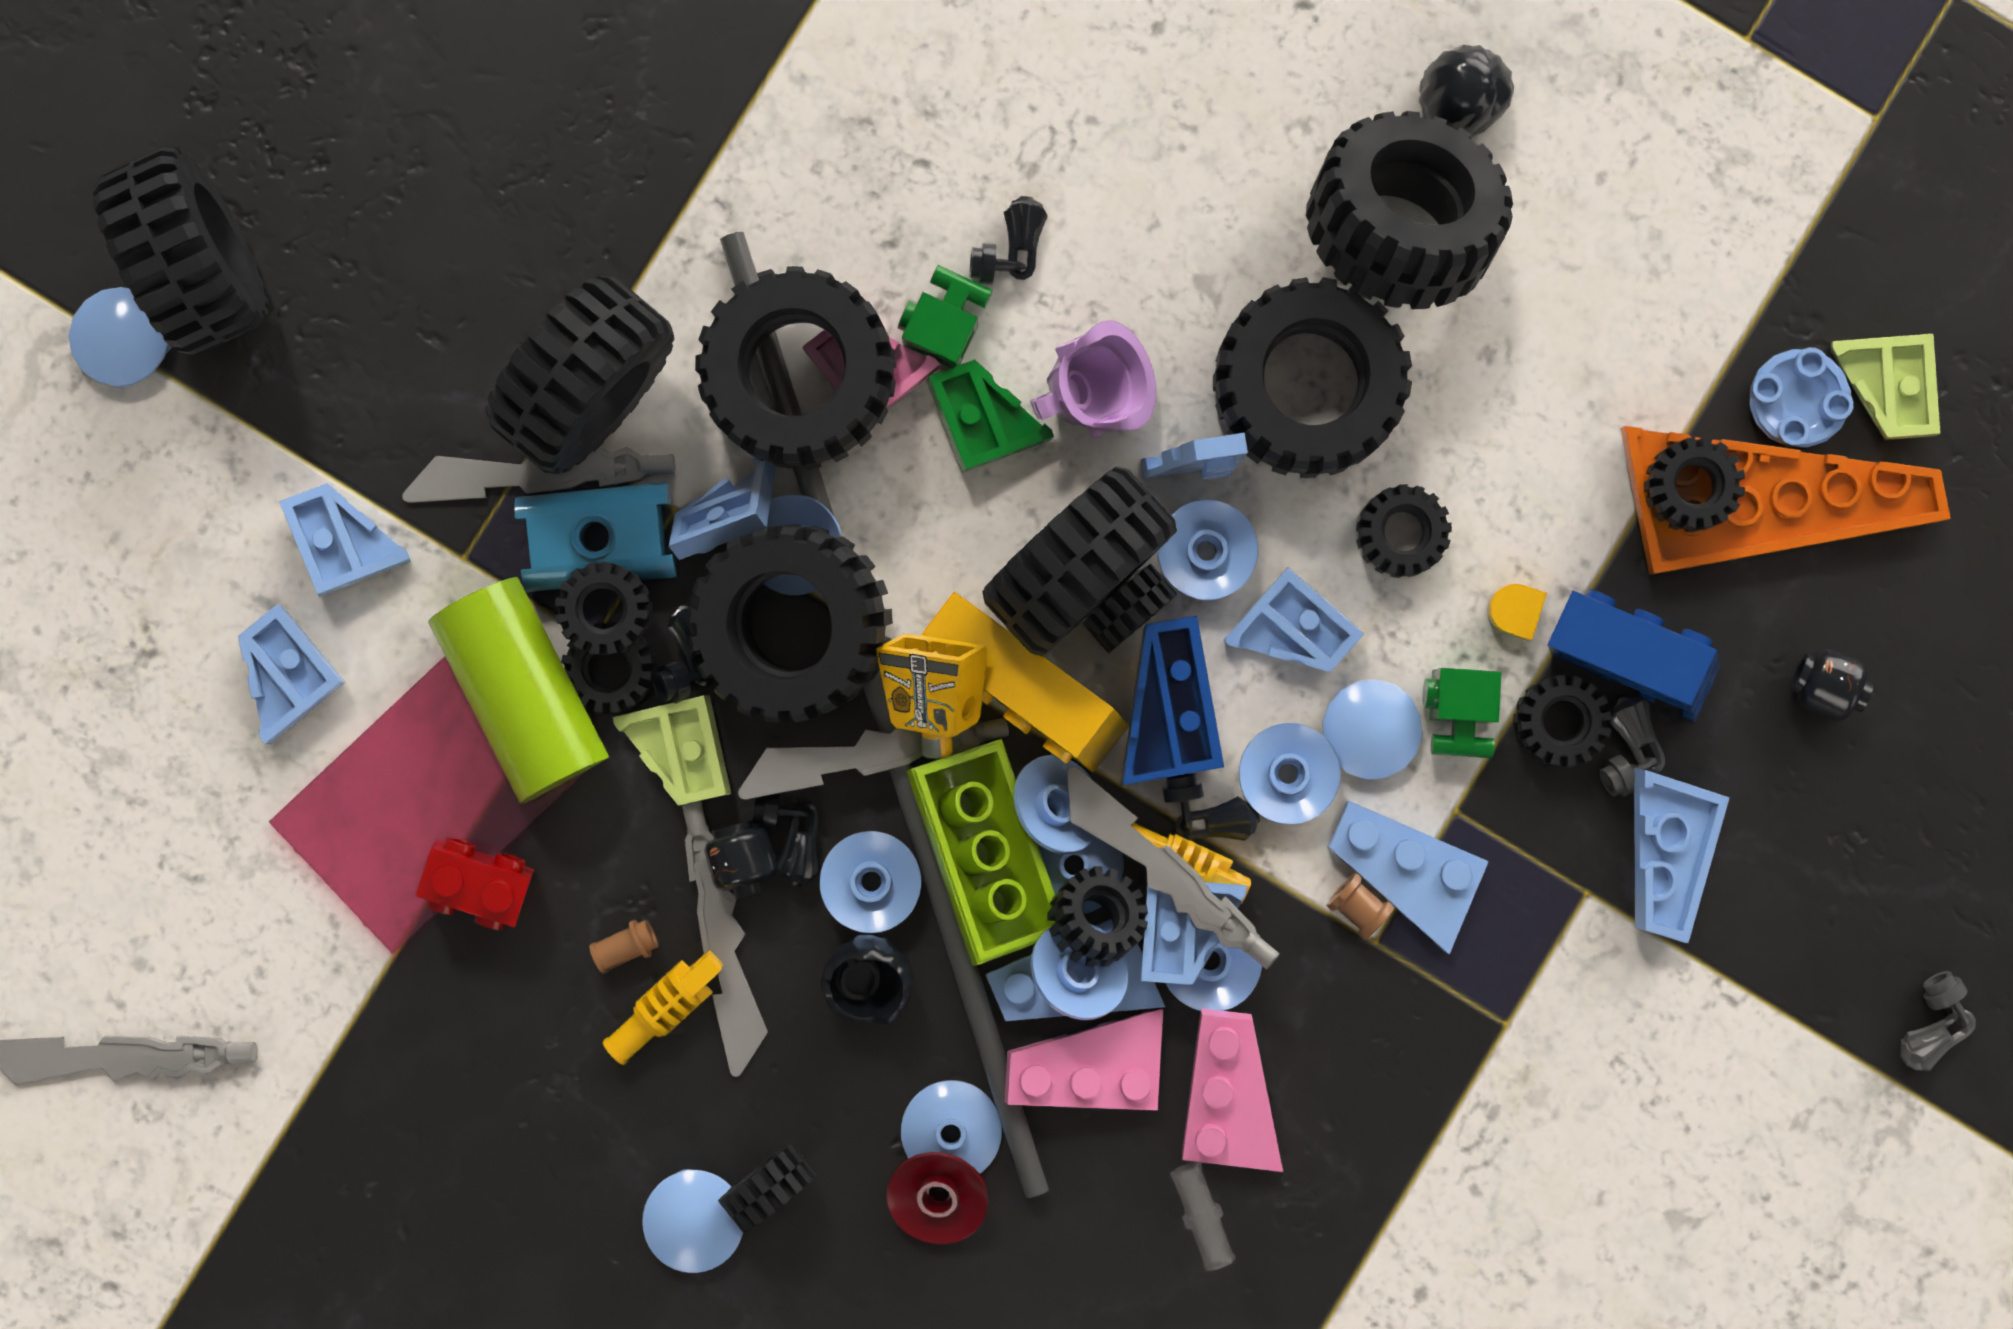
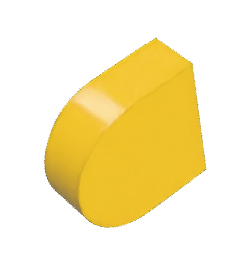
(1516, 610)

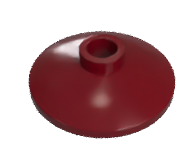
(932, 1214)

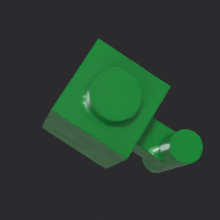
(943, 326)
(1464, 699)

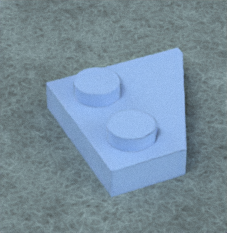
(1210, 456)
(724, 513)
(338, 540)
(1296, 625)

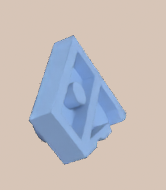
(285, 672)
(1172, 944)

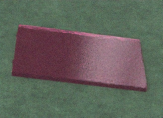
(394, 792)

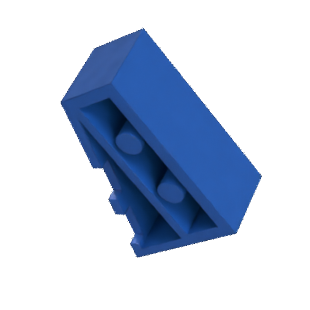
(1636, 651)
(1172, 706)

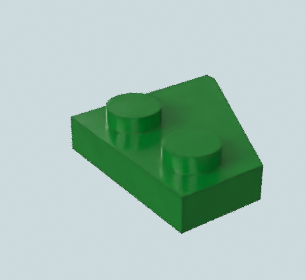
(982, 416)

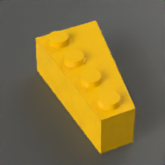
(1033, 688)

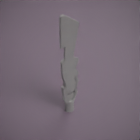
(467, 478)
(875, 752)
(1166, 870)
(736, 1008)
(119, 1057)

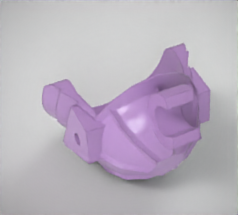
(1100, 381)

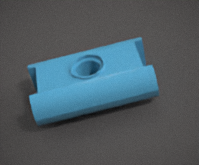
(559, 526)

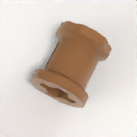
(1360, 906)

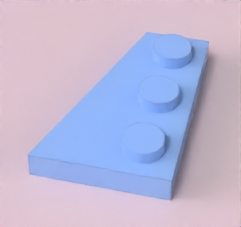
(1673, 851)
(1410, 869)
(1022, 1001)

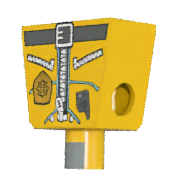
(933, 687)

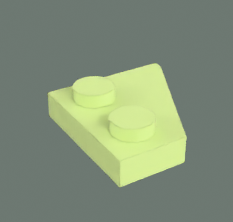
(1894, 382)
(681, 747)

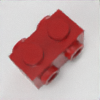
(474, 883)

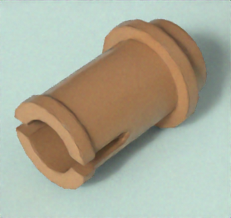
(624, 946)

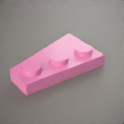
(1093, 1068)
(1228, 1097)

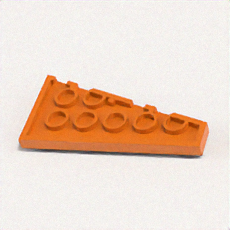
(1787, 501)

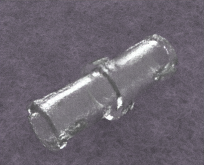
(1202, 1216)

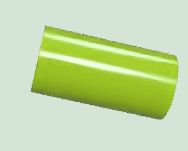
(517, 688)
(983, 851)

